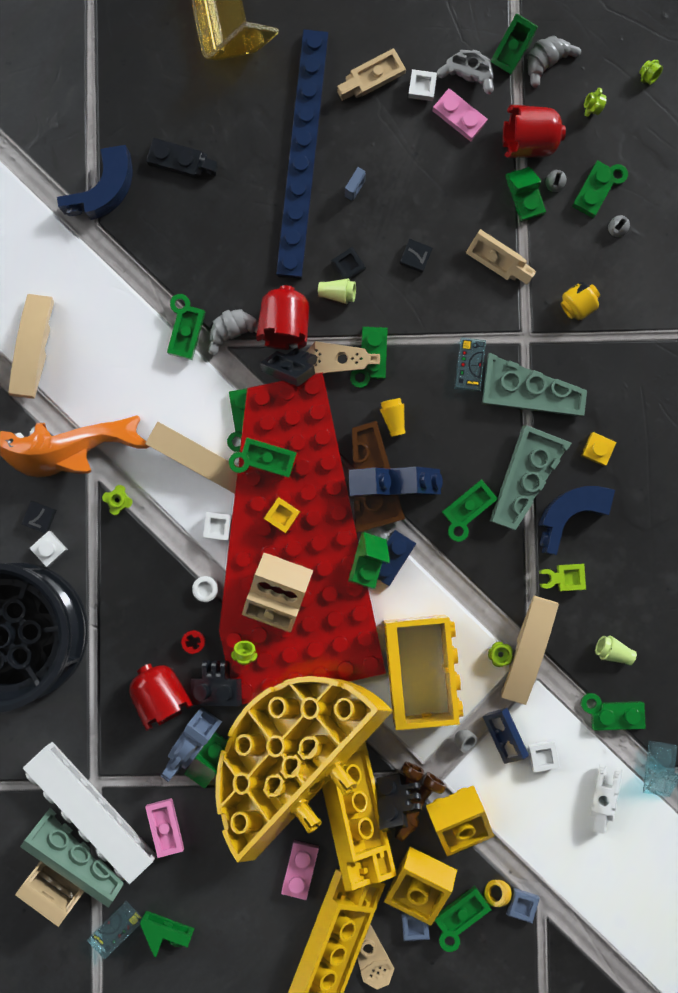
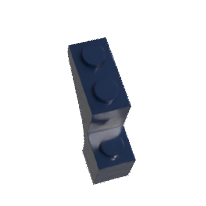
(395, 481)

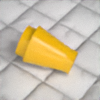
(393, 414)

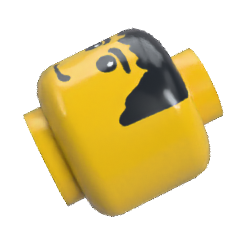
(580, 301)

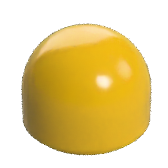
(506, 893)

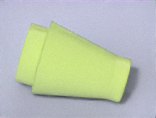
(339, 290)
(613, 650)

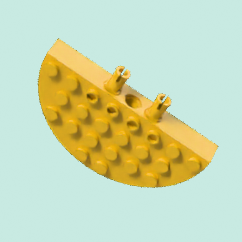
(285, 752)

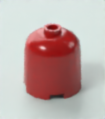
(532, 132)
(283, 318)
(157, 695)

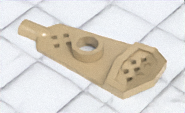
(331, 353)
(374, 960)

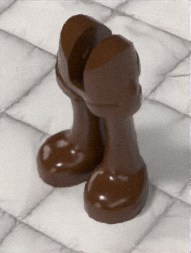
(429, 785)

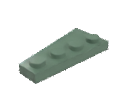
(521, 388)
(529, 468)
(60, 851)

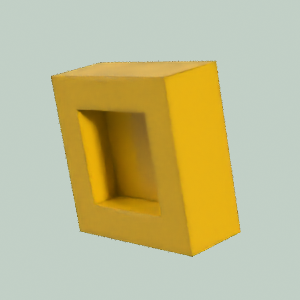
(598, 449)
(282, 515)

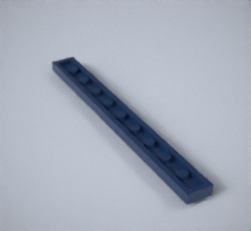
(302, 154)

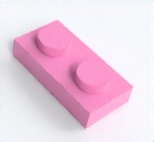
(459, 114)
(164, 828)
(300, 870)

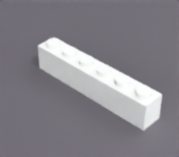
(89, 812)

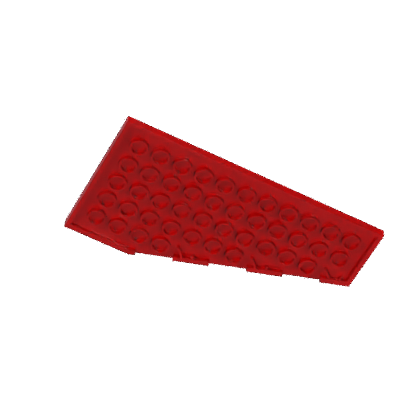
(336, 620)

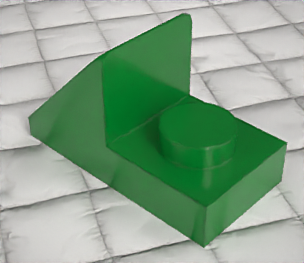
(514, 43)
(525, 193)
(369, 557)
(206, 762)
(159, 928)

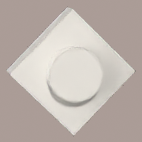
(422, 85)
(217, 526)
(48, 549)
(543, 756)

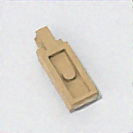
(372, 75)
(500, 258)

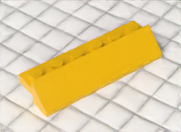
(354, 822)
(336, 938)

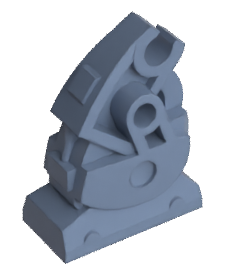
(191, 742)

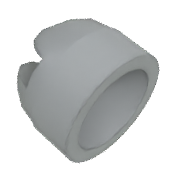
(551, 178)
(614, 222)
(465, 740)

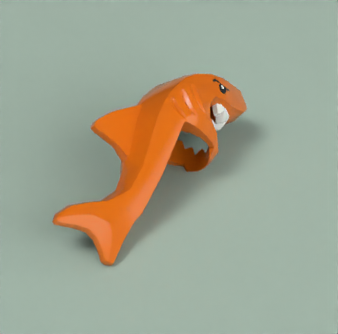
(47, 455)

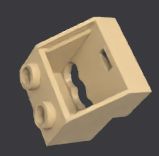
(271, 606)
(46, 898)

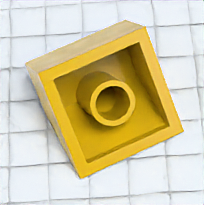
(460, 820)
(421, 886)

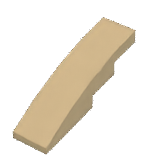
(30, 346)
(192, 456)
(529, 649)

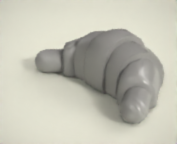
(546, 54)
(471, 67)
(230, 325)

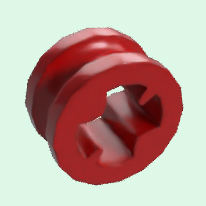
(191, 649)

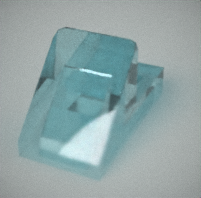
(660, 769)

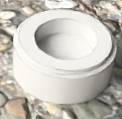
(205, 589)

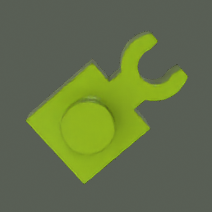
(567, 577)

